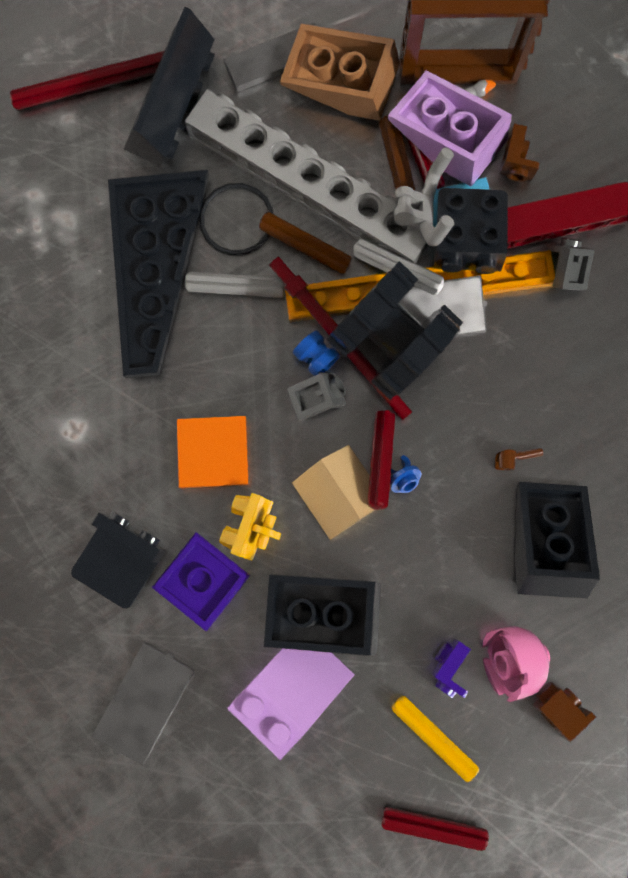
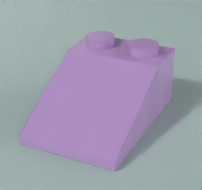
(446, 116)
(289, 696)

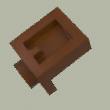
(514, 162)

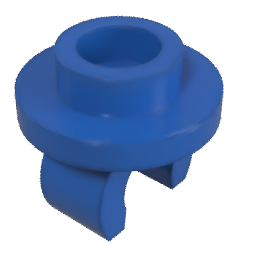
(406, 478)

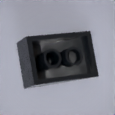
(555, 541)
(322, 615)

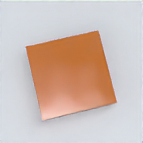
(212, 452)

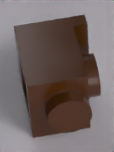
(563, 711)

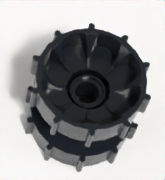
(396, 332)

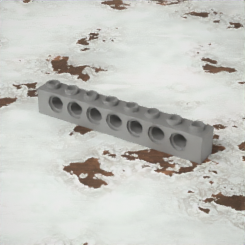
(215, 110)

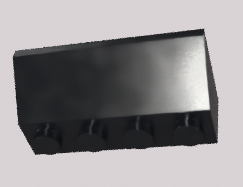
(171, 91)

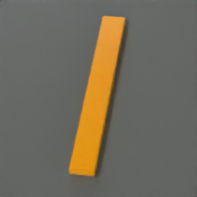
(343, 295)

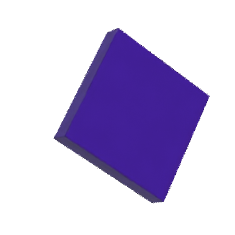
(201, 581)

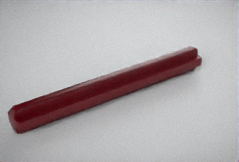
(85, 81)

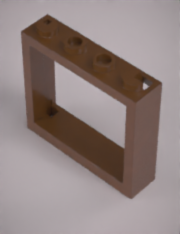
(470, 65)

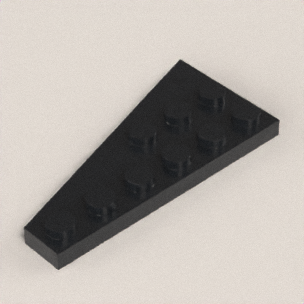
(151, 247)

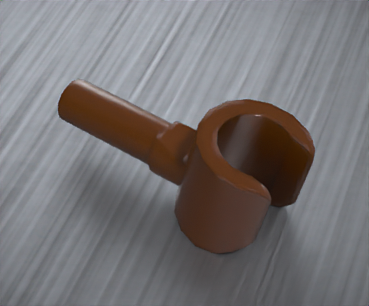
(506, 459)

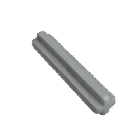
(387, 260)
(234, 284)

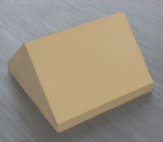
(336, 491)

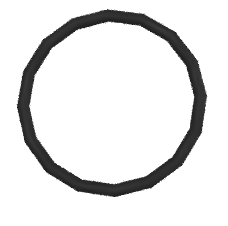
(211, 196)

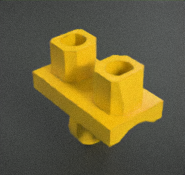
(254, 528)

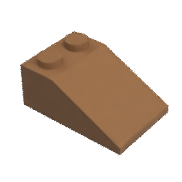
(342, 69)

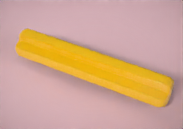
(435, 738)

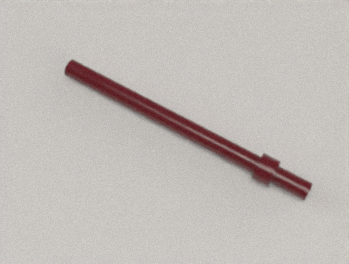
(298, 289)

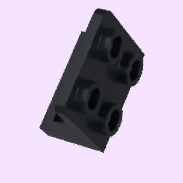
(478, 233)
(117, 560)

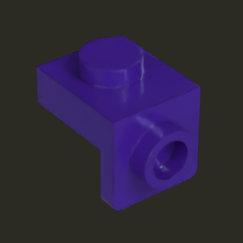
(450, 659)

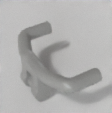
(417, 207)

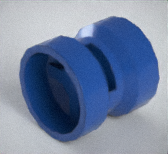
(315, 353)

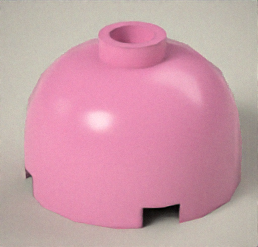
(516, 662)

